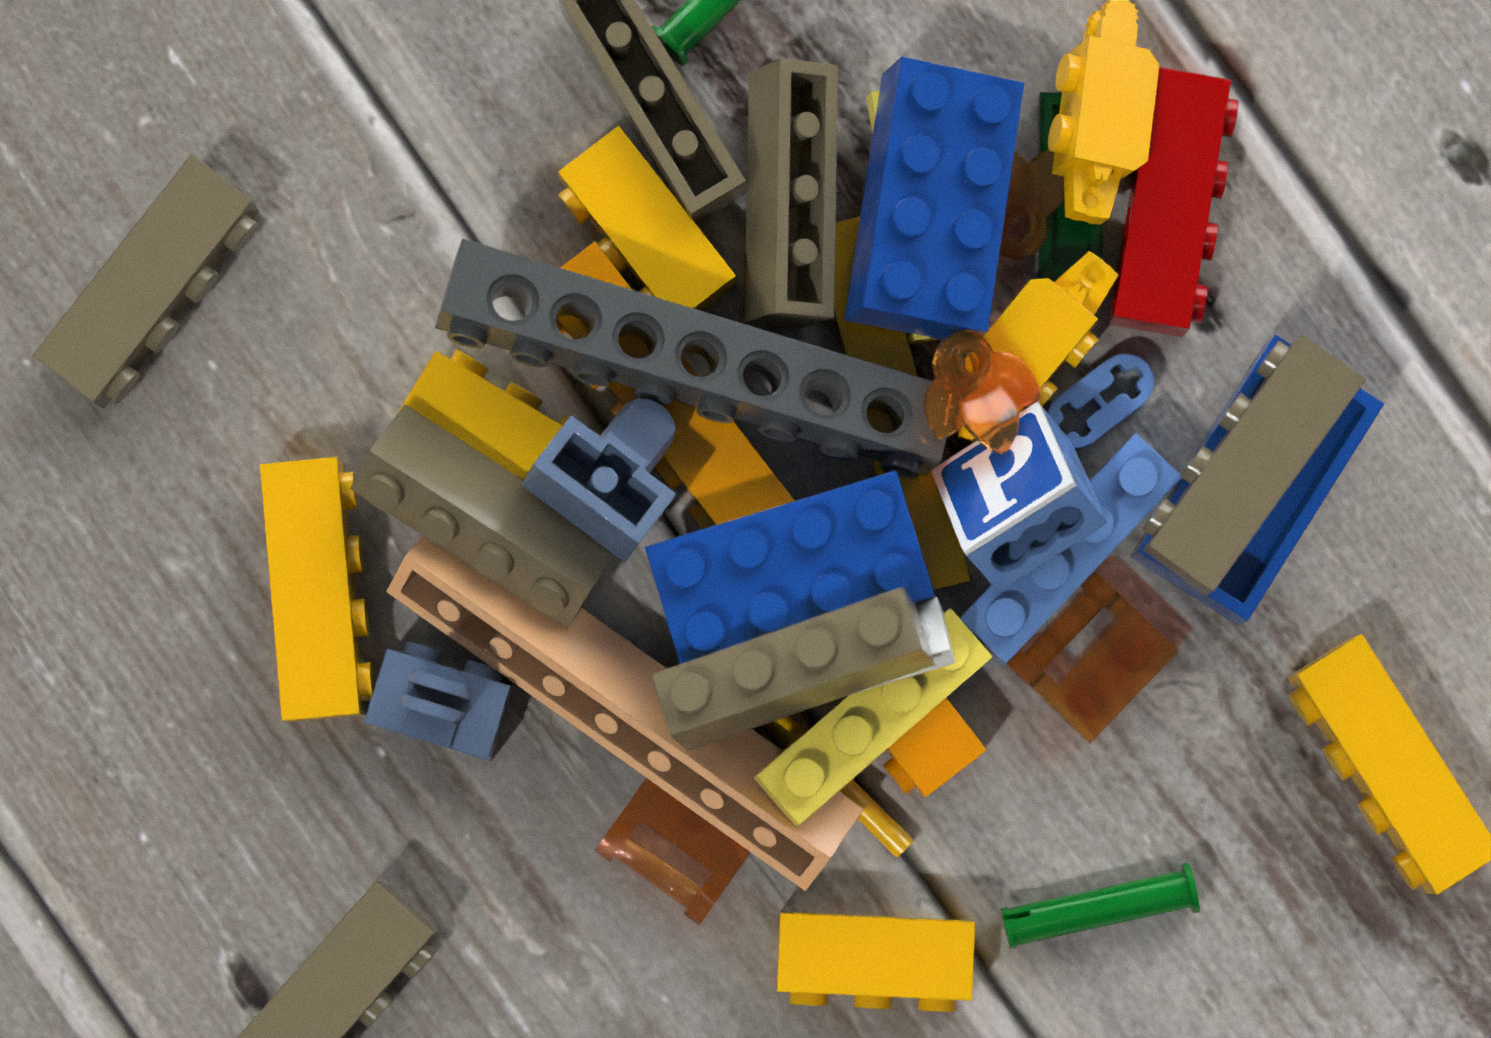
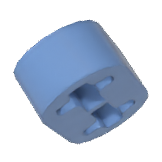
(1110, 413)

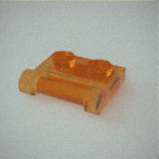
(1108, 673)
(685, 831)

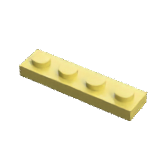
(863, 729)

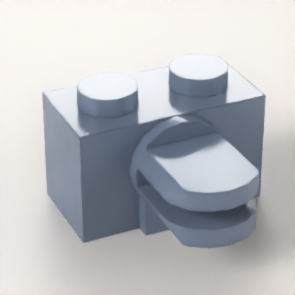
(606, 479)
(440, 702)

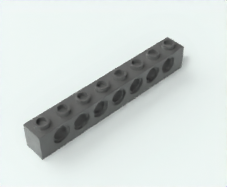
(671, 330)

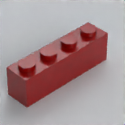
(1170, 206)

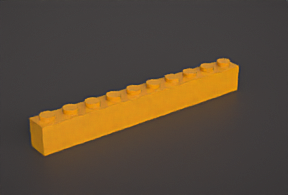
(734, 481)

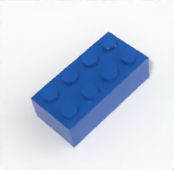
(934, 200)
(1277, 536)
(787, 565)

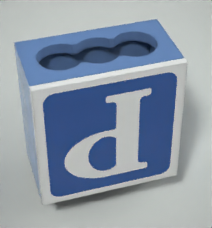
(1019, 504)

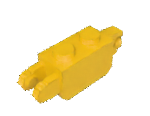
(1103, 111)
(1052, 323)

